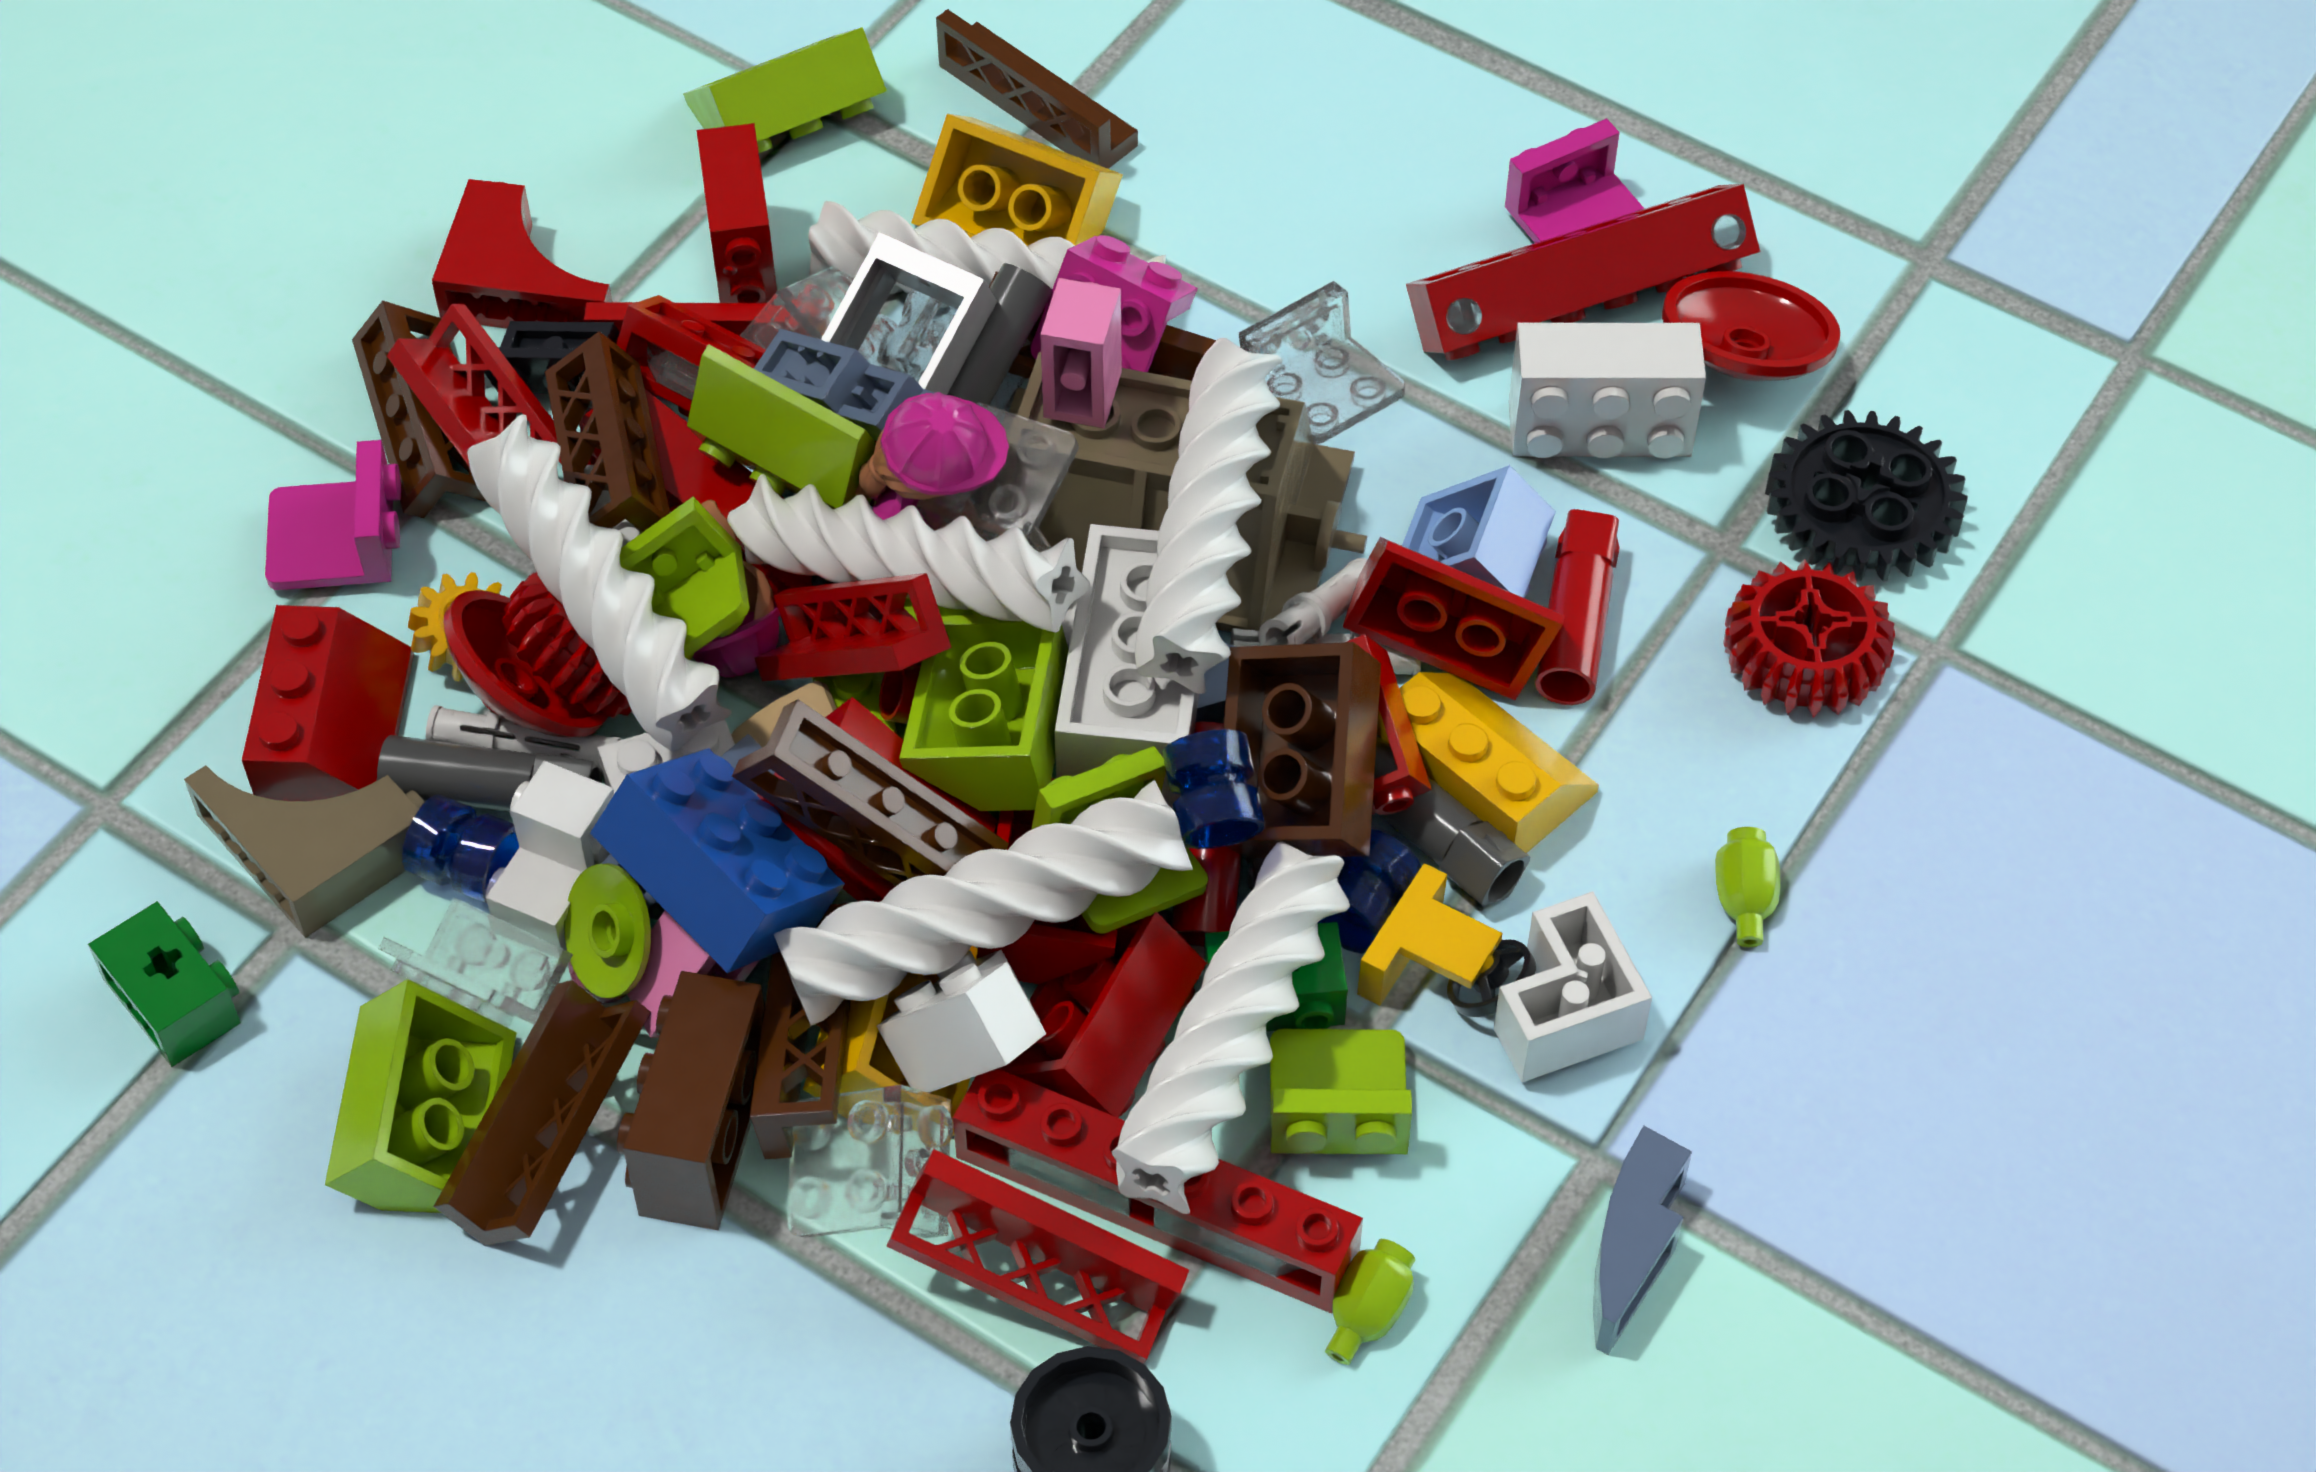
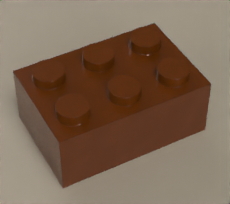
(1309, 742)
(694, 1101)

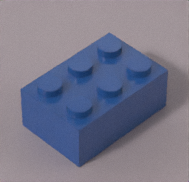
(715, 857)

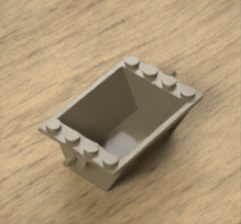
(1126, 474)

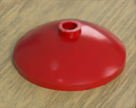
(1754, 325)
(503, 680)

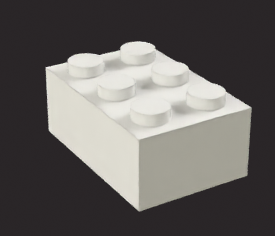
(1606, 389)

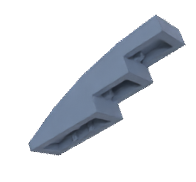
(838, 379)

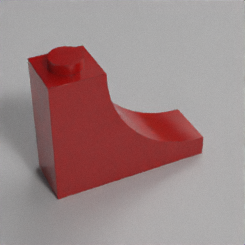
(498, 268)

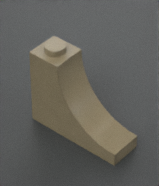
(314, 853)

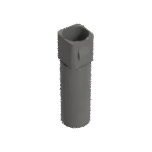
(1018, 307)
(467, 772)
(1456, 839)

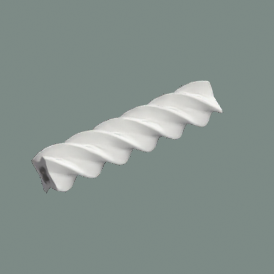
(845, 242)
(1199, 529)
(852, 543)
(601, 599)
(982, 901)
(1225, 1026)

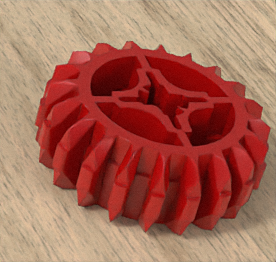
(1809, 638)
(556, 651)

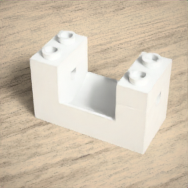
(1103, 699)

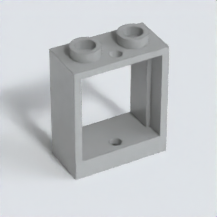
(896, 262)

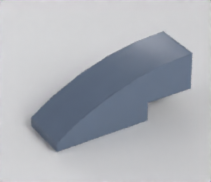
(1637, 1232)

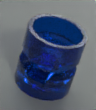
(1211, 778)
(457, 847)
(1373, 889)

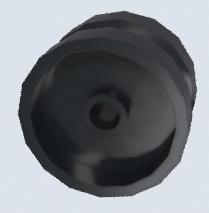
(1091, 1415)

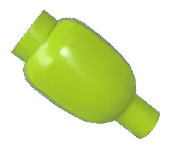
(1748, 882)
(1370, 1297)

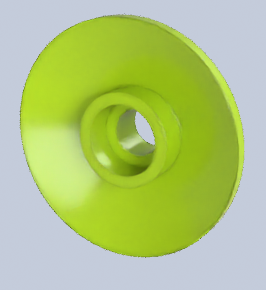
(607, 930)

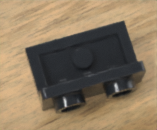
(539, 345)

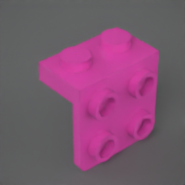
(1568, 183)
(1149, 294)
(335, 529)

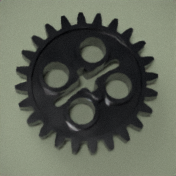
(1866, 495)

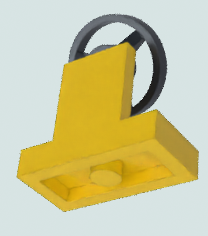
(1444, 942)

